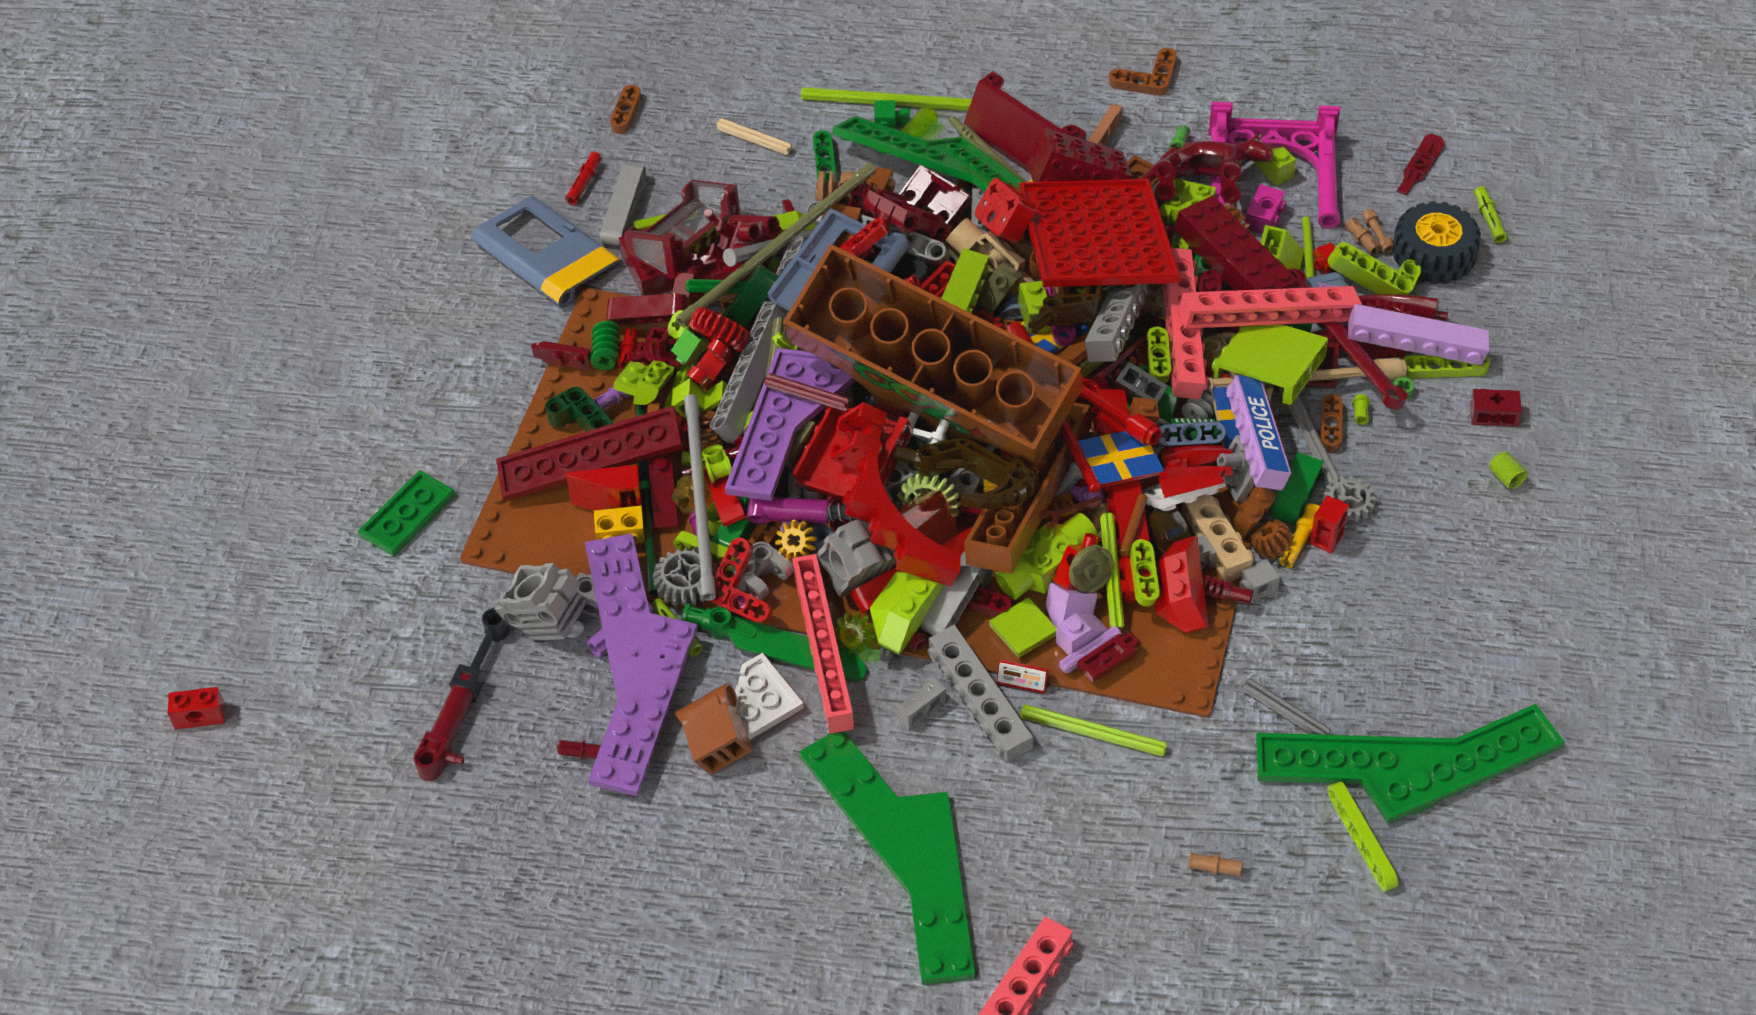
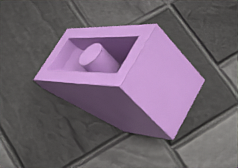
(1078, 631)

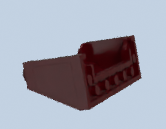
(1008, 123)

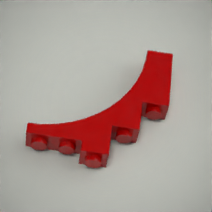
(888, 528)

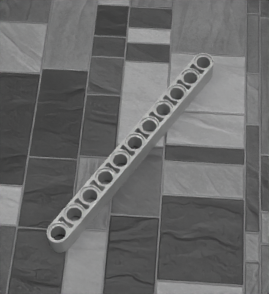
(751, 365)

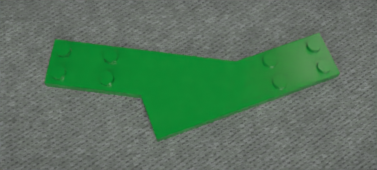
(947, 155)

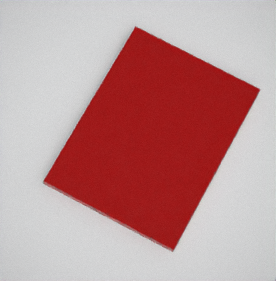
(1099, 233)

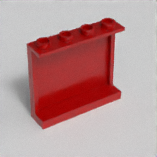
(831, 478)

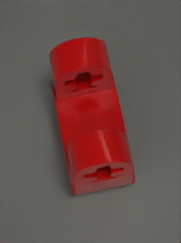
(712, 365)

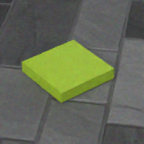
(1023, 627)

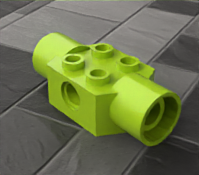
(1043, 557)

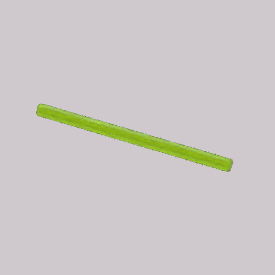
(903, 100)

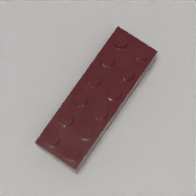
(1231, 248)

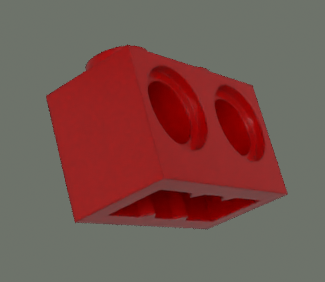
(1329, 524)

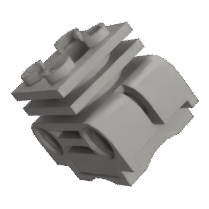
(853, 558)
(542, 601)

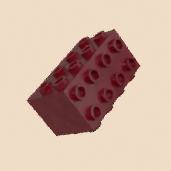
(1074, 159)

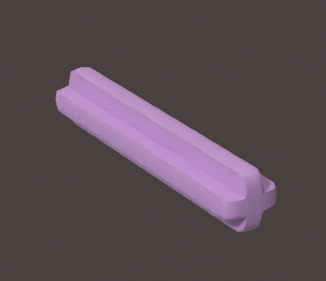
(1070, 662)

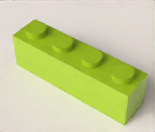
(967, 280)

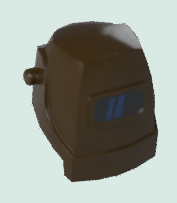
(1166, 528)

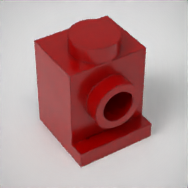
(1321, 258)

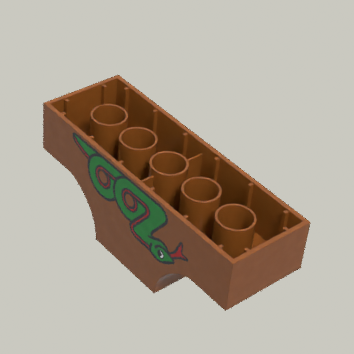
(933, 357)

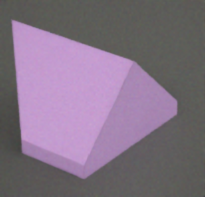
(1065, 603)

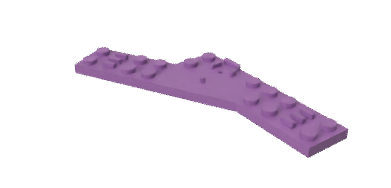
(777, 421)
(644, 660)

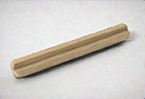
(754, 136)

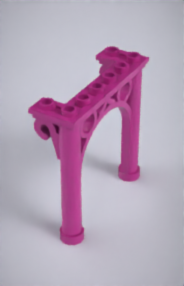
(1275, 134)

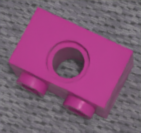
(1265, 208)

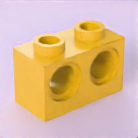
(620, 522)

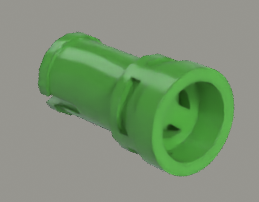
(1180, 137)

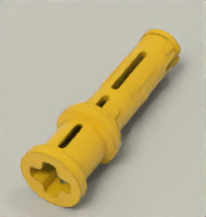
(1303, 531)

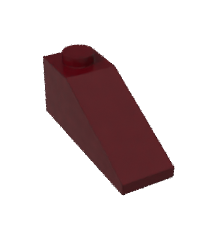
(662, 487)

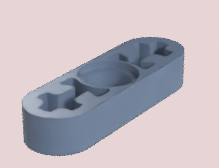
(1207, 426)

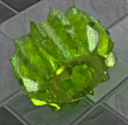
(852, 641)

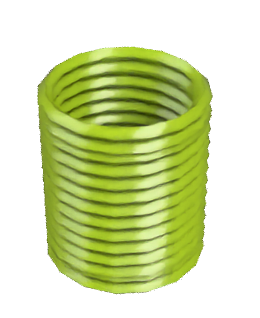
(1508, 470)

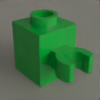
(886, 113)

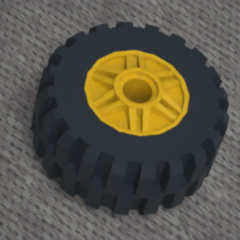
(1438, 240)

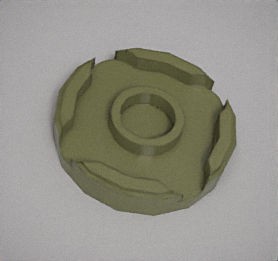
(1090, 568)

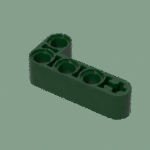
(751, 296)
(577, 406)

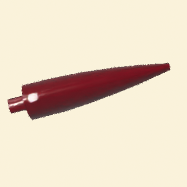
(1420, 306)

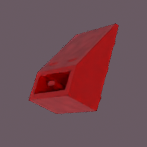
(605, 488)

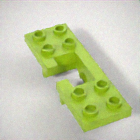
(1185, 195)

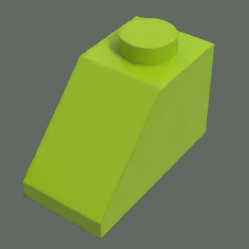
(1280, 168)

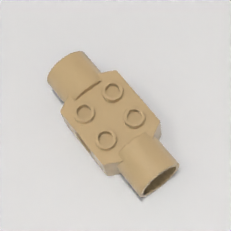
(970, 237)

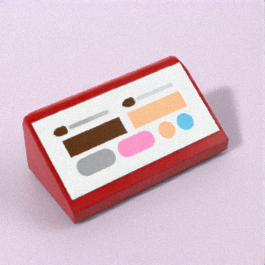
(1022, 676)

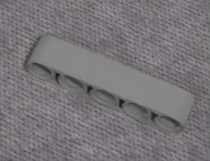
(623, 203)

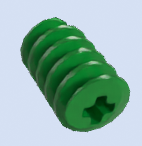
(605, 345)

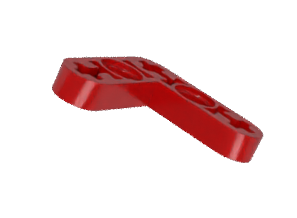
(866, 237)
(731, 591)

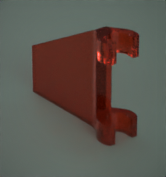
(1065, 514)

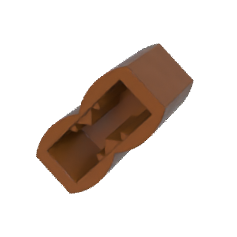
(1252, 511)

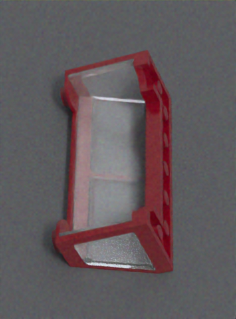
(685, 228)

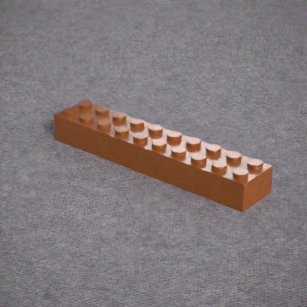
(1005, 532)

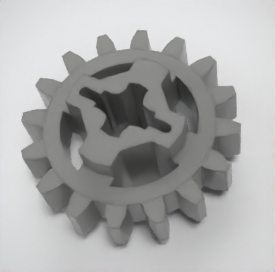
(1352, 493)

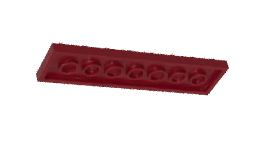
(595, 449)

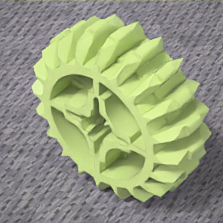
(920, 484)

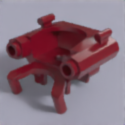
(737, 233)

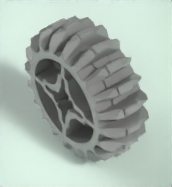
(670, 579)

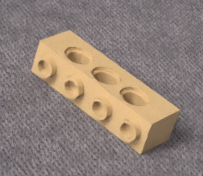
(1208, 519)

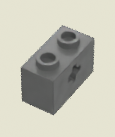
(1139, 383)

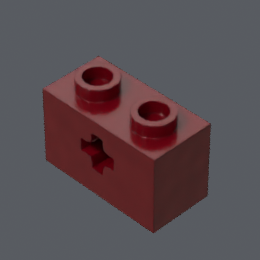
(1495, 407)

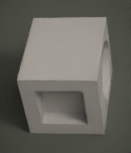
(1261, 579)

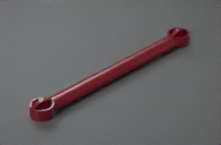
(1360, 357)

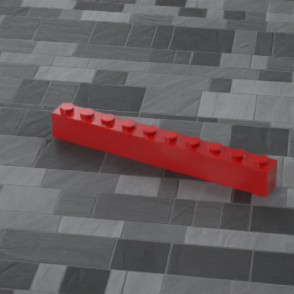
(1121, 496)

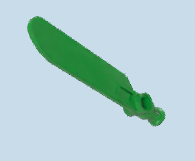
(767, 640)

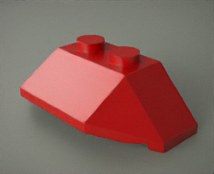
(1181, 586)

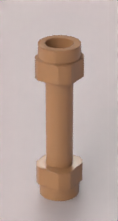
(1371, 219)

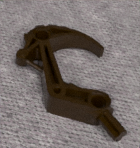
(1071, 309)
(1013, 478)

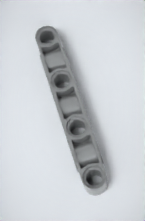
(919, 245)

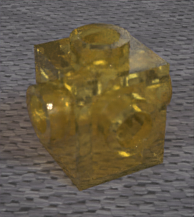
(684, 495)

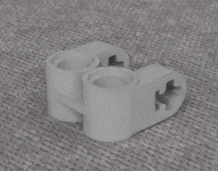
(763, 561)

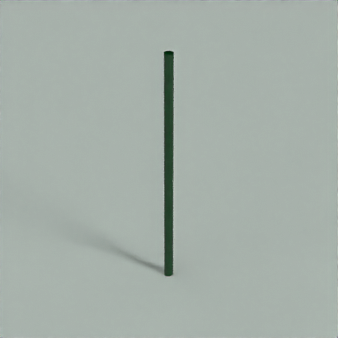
(647, 516)

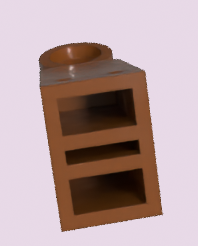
(715, 729)

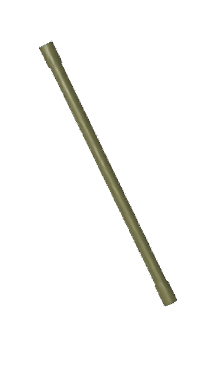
(858, 178)

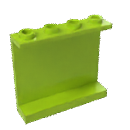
(1273, 355)

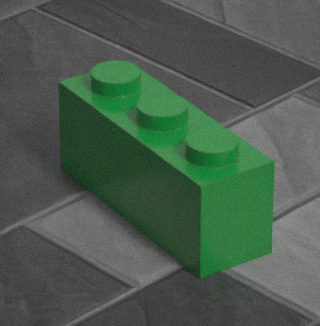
(1298, 490)

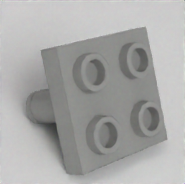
(1241, 481)

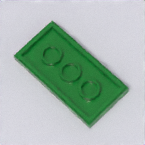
(406, 513)

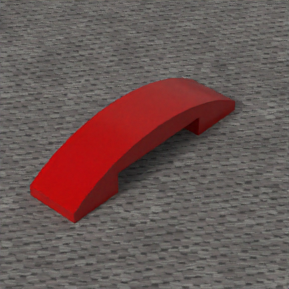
(728, 506)

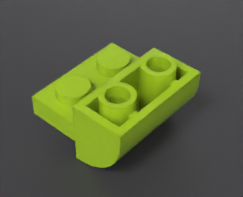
(643, 381)

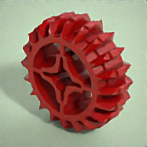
(714, 325)

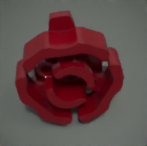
(657, 348)

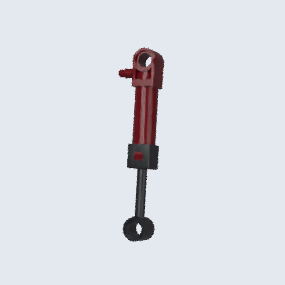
(465, 688)

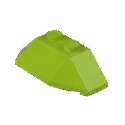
(902, 609)

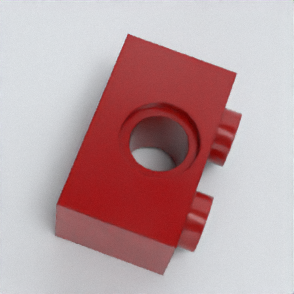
(196, 708)

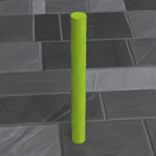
(1308, 248)

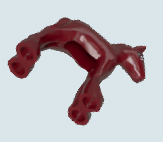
(1210, 159)

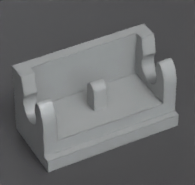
(920, 704)

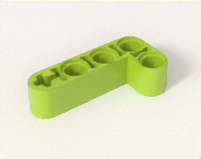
(1372, 272)

